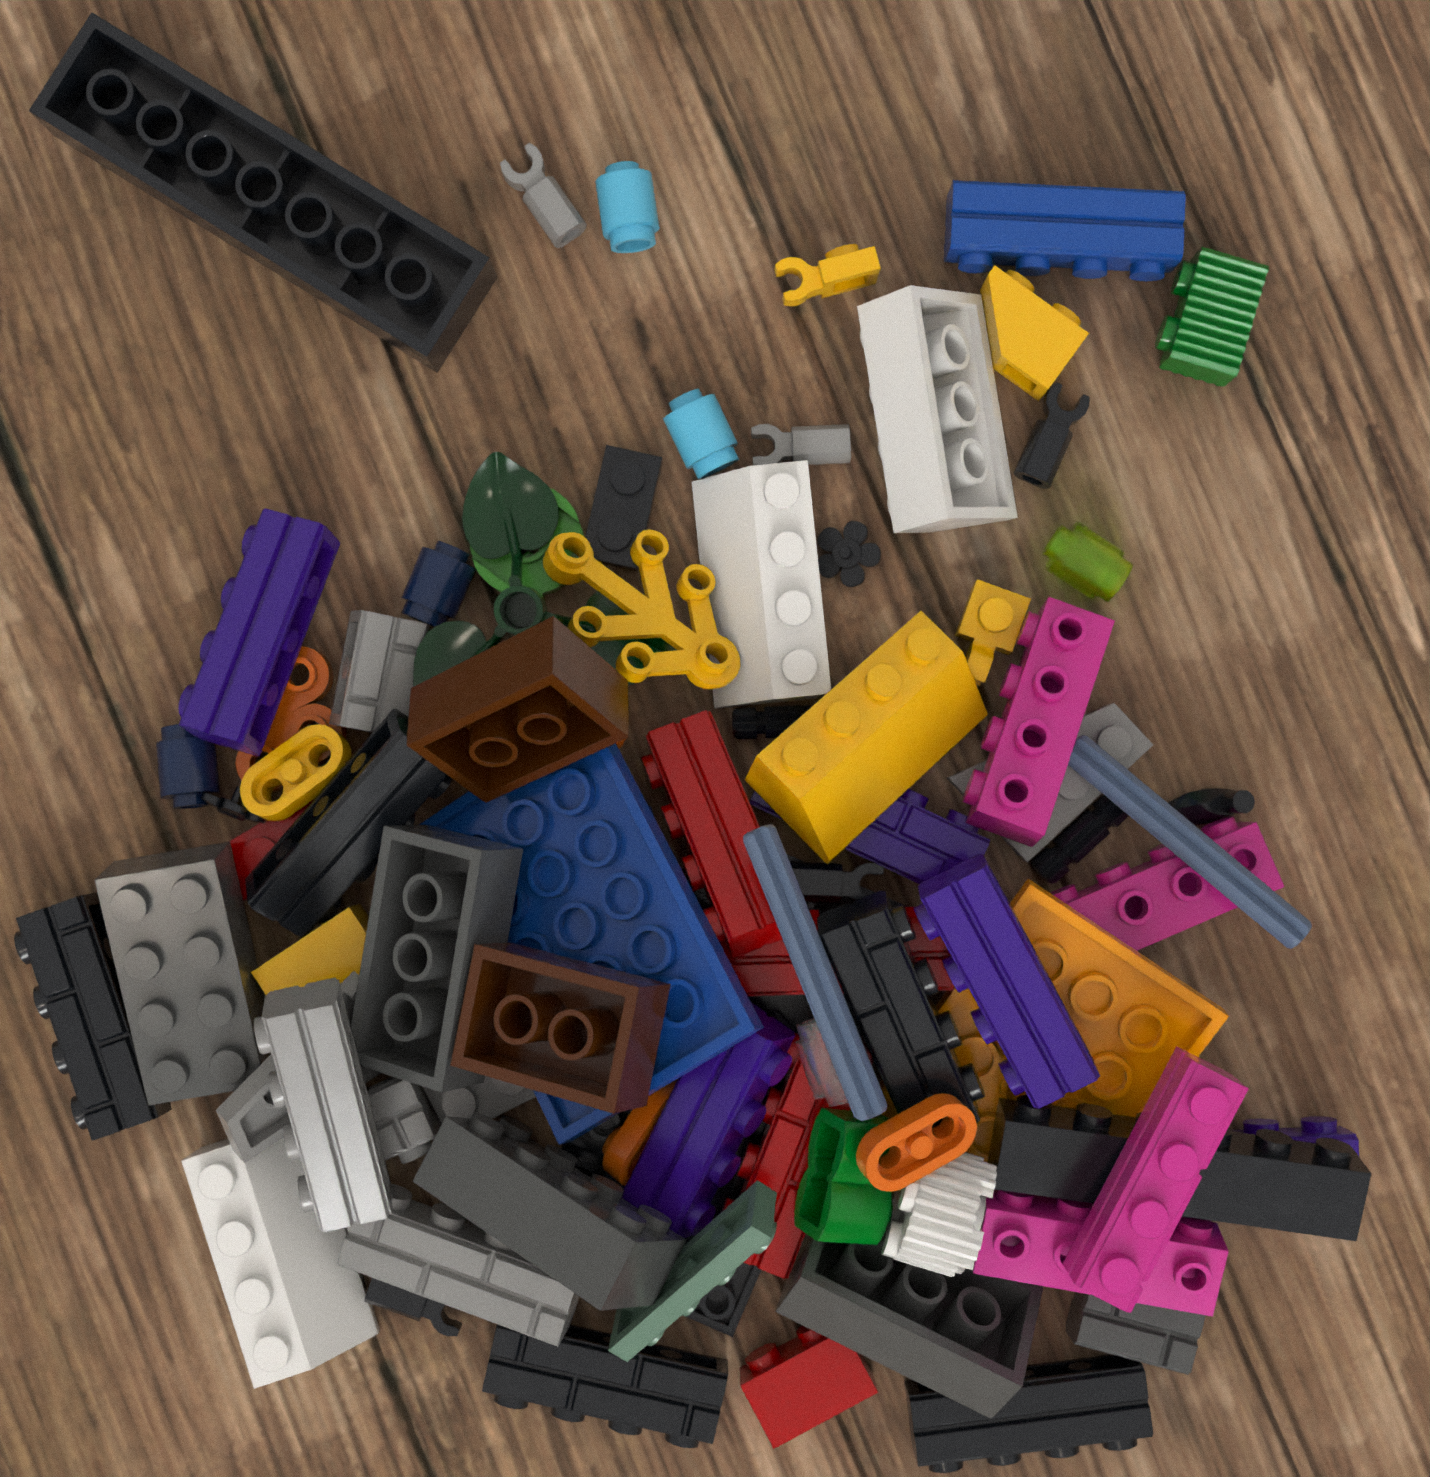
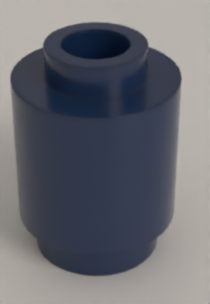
(437, 584)
(186, 768)

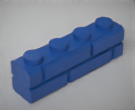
(1064, 229)

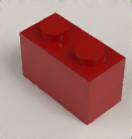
(803, 1383)

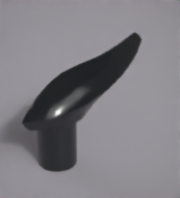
(1213, 804)

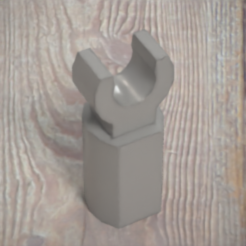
(545, 199)
(813, 443)

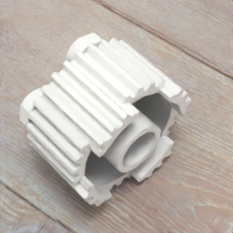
(942, 1217)

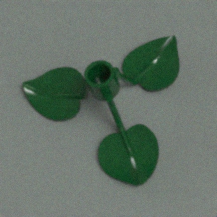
(502, 514)

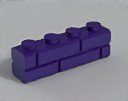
(258, 632)
(912, 838)
(1007, 982)
(704, 1125)

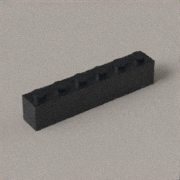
(1249, 1182)

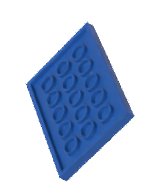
(611, 894)

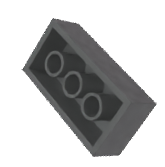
(427, 910)
(184, 969)
(551, 1211)
(948, 1333)

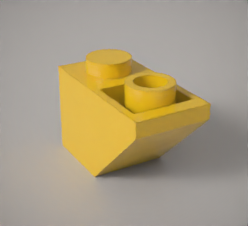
(1026, 334)

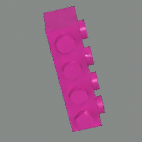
(1039, 722)
(1166, 893)
(1032, 1235)

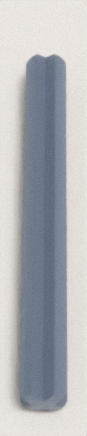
(1189, 843)
(815, 972)

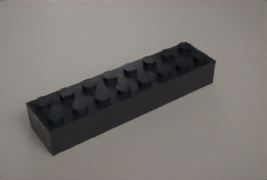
(264, 192)

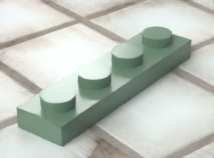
(703, 1263)

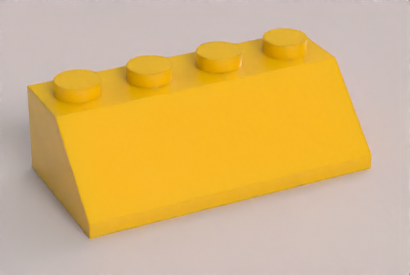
(870, 738)

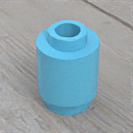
(627, 207)
(701, 433)

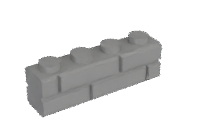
(326, 1104)
(459, 1266)

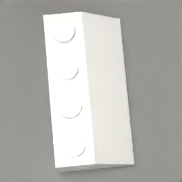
(936, 410)
(767, 591)
(275, 1263)

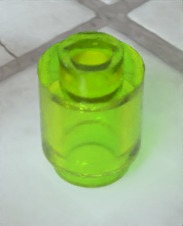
(1087, 561)

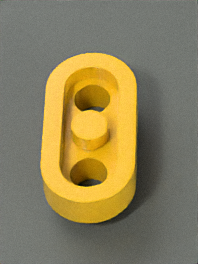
(297, 769)

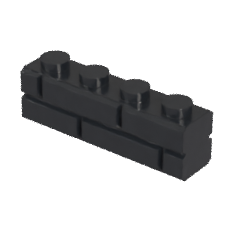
(343, 830)
(895, 1003)
(87, 1014)
(654, 1390)
(1053, 1412)

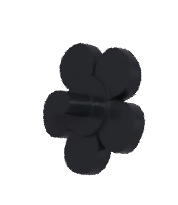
(847, 553)
(233, 807)

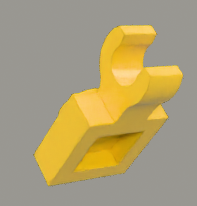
(841, 271)
(991, 624)

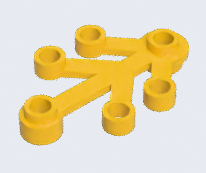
(649, 614)

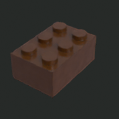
(518, 711)
(560, 1026)

